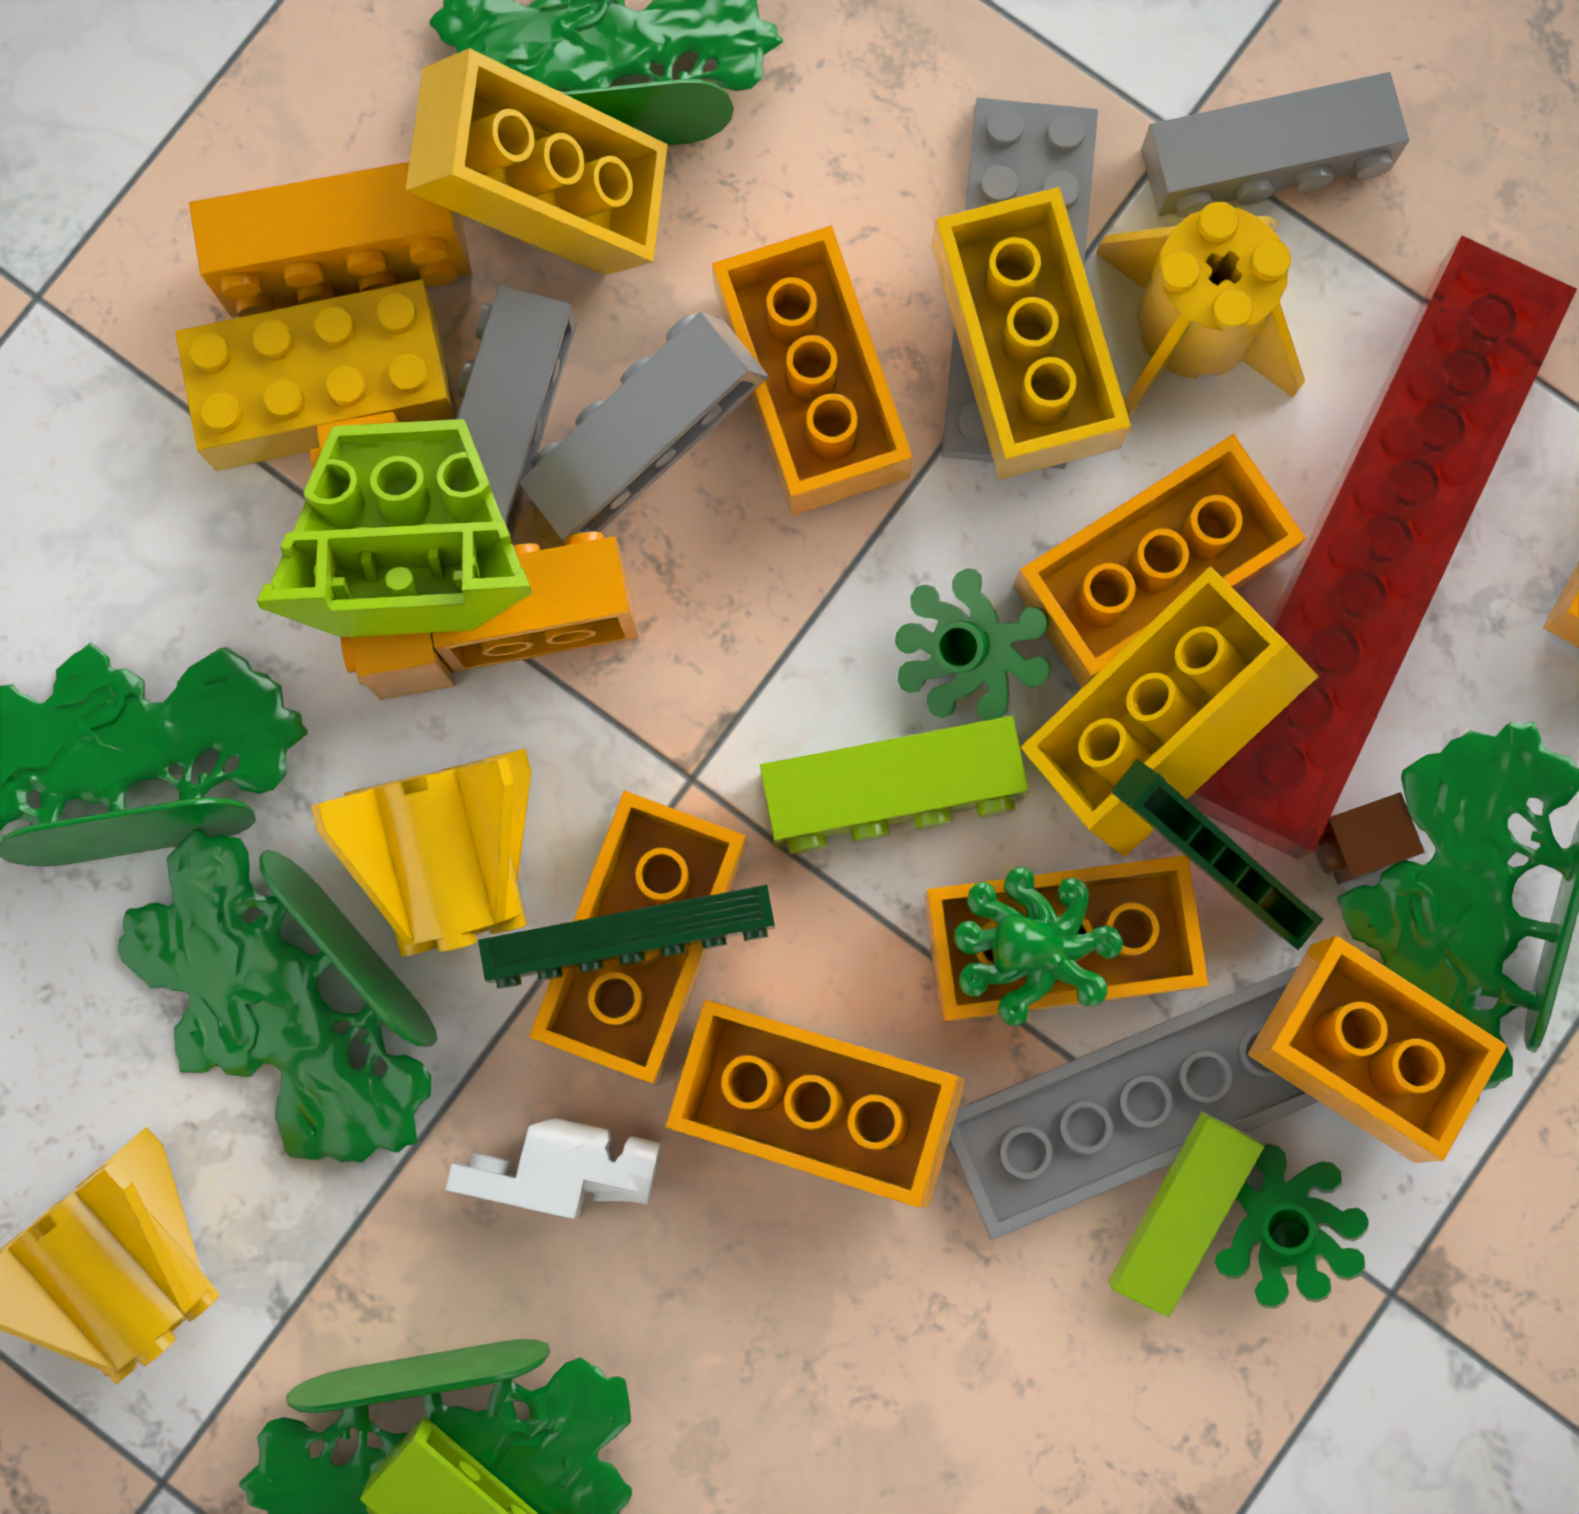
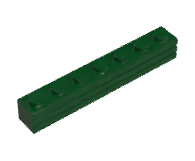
(1216, 854)
(626, 936)

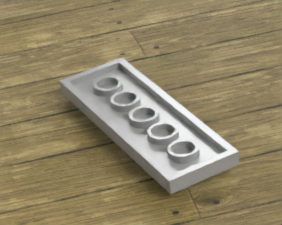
(1013, 154)
(1119, 1110)

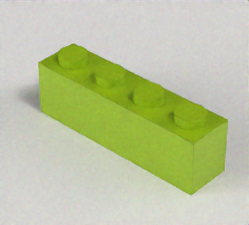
(894, 783)
(436, 1477)

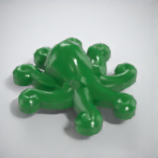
(971, 646)
(1033, 946)
(1289, 1232)

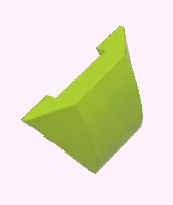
(397, 536)

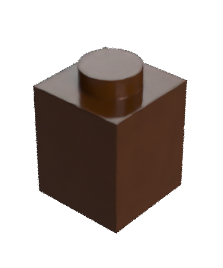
(1368, 839)

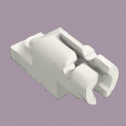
(559, 1167)

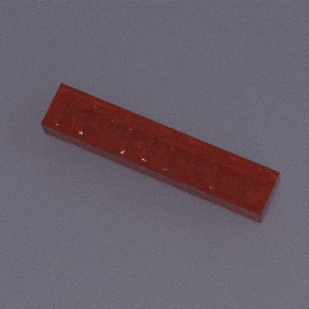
(1390, 536)

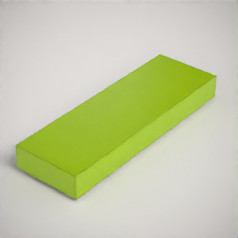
(1185, 1214)

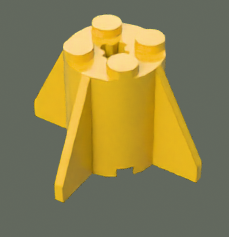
(1209, 297)
(437, 849)
(107, 1267)

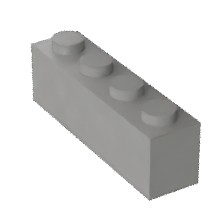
(1275, 145)
(514, 387)
(642, 426)

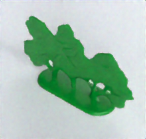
(595, 41)
(105, 736)
(1455, 916)
(261, 1002)
(543, 1460)

